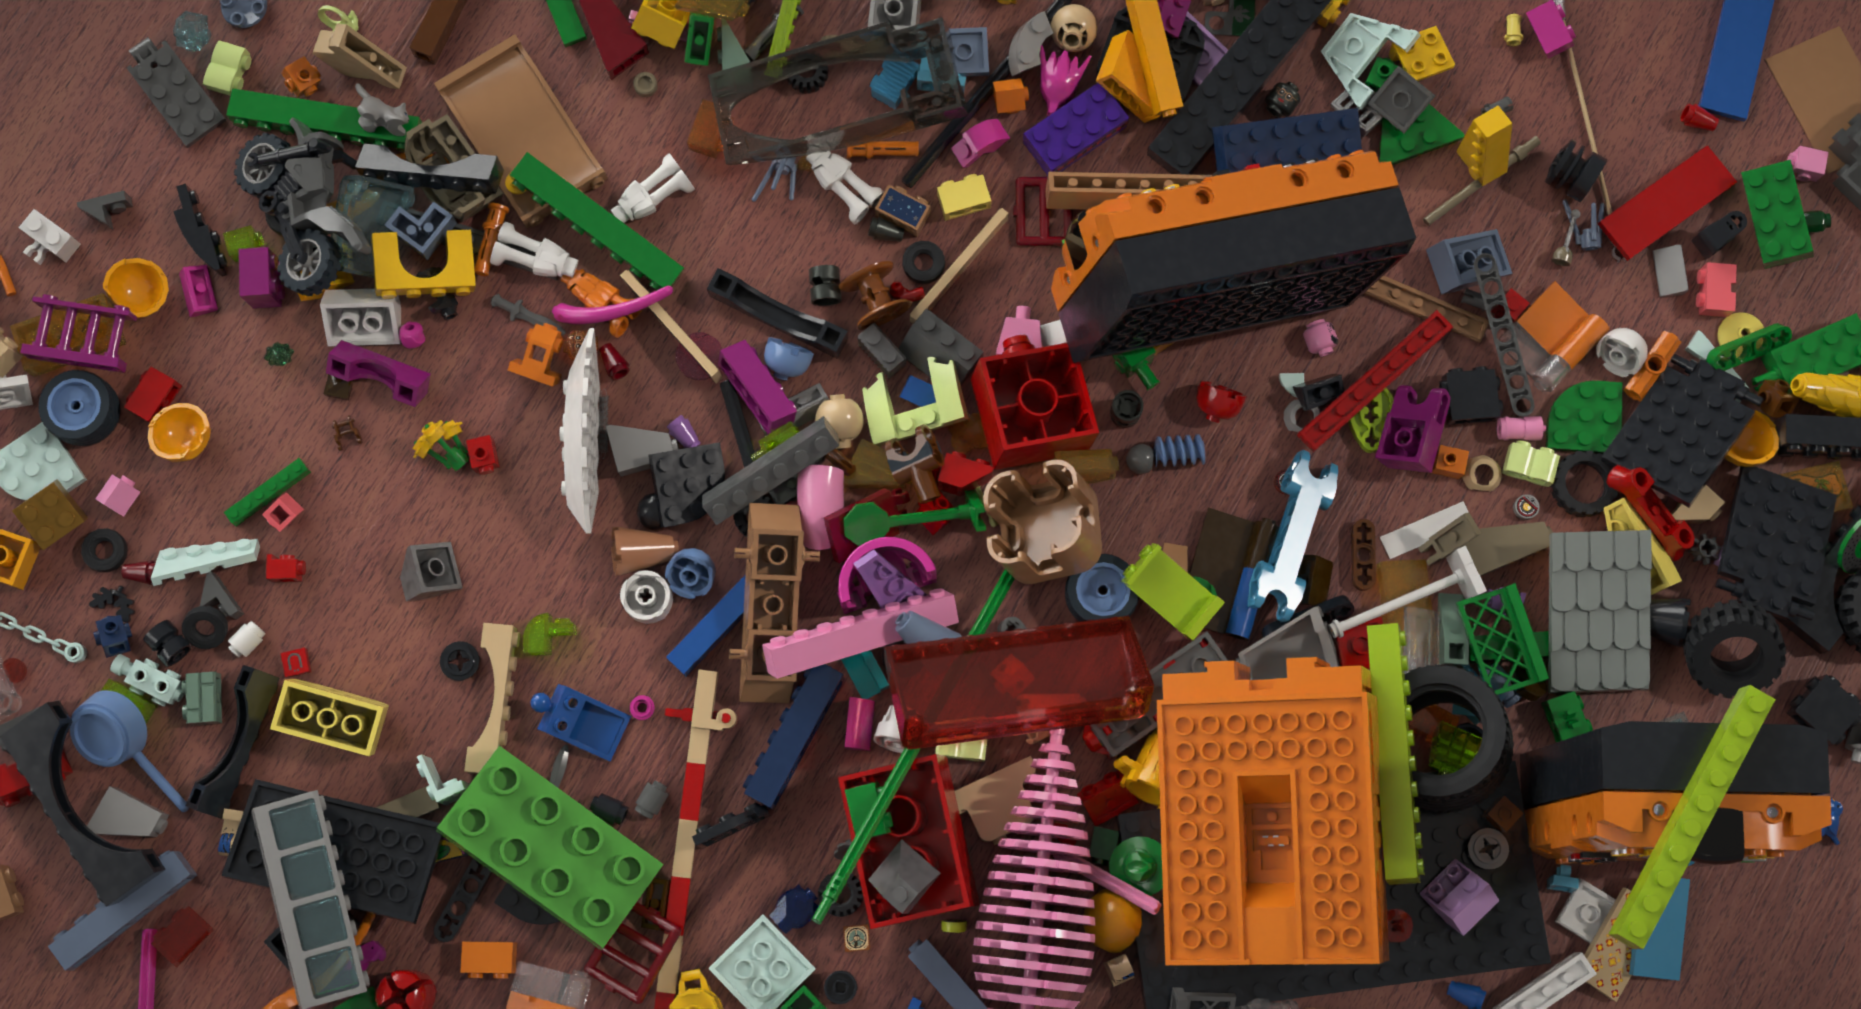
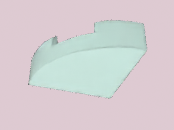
(1289, 380)

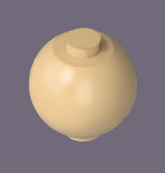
(1074, 28)
(843, 416)

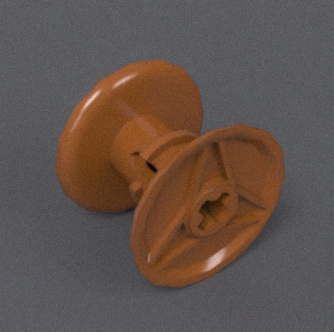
(875, 294)

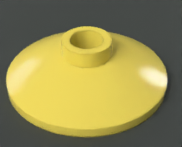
(1731, 329)

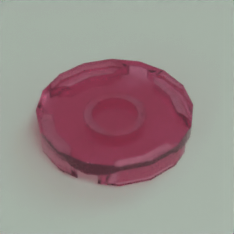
(708, 345)

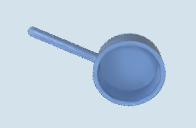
(111, 731)

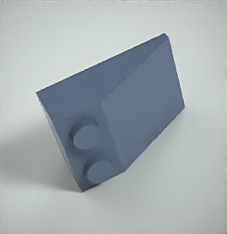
(1455, 257)

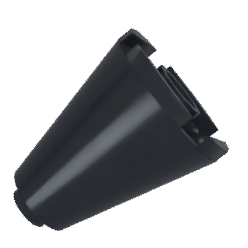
(1669, 620)

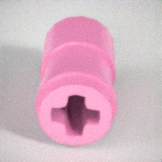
(1524, 428)

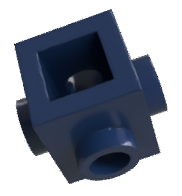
(113, 635)

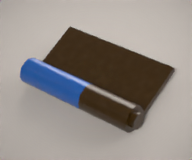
(1226, 559)

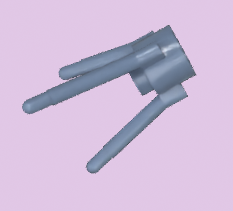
(781, 166)
(1591, 237)

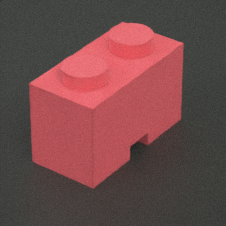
(1715, 289)

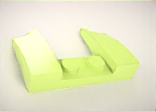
(947, 410)

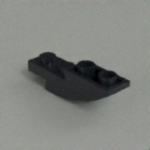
(197, 233)

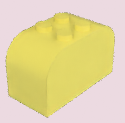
(329, 716)

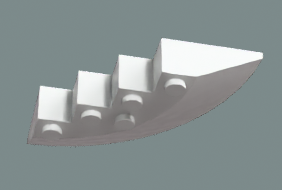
(581, 433)

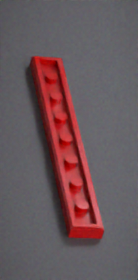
(1375, 381)

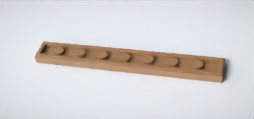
(1424, 305)

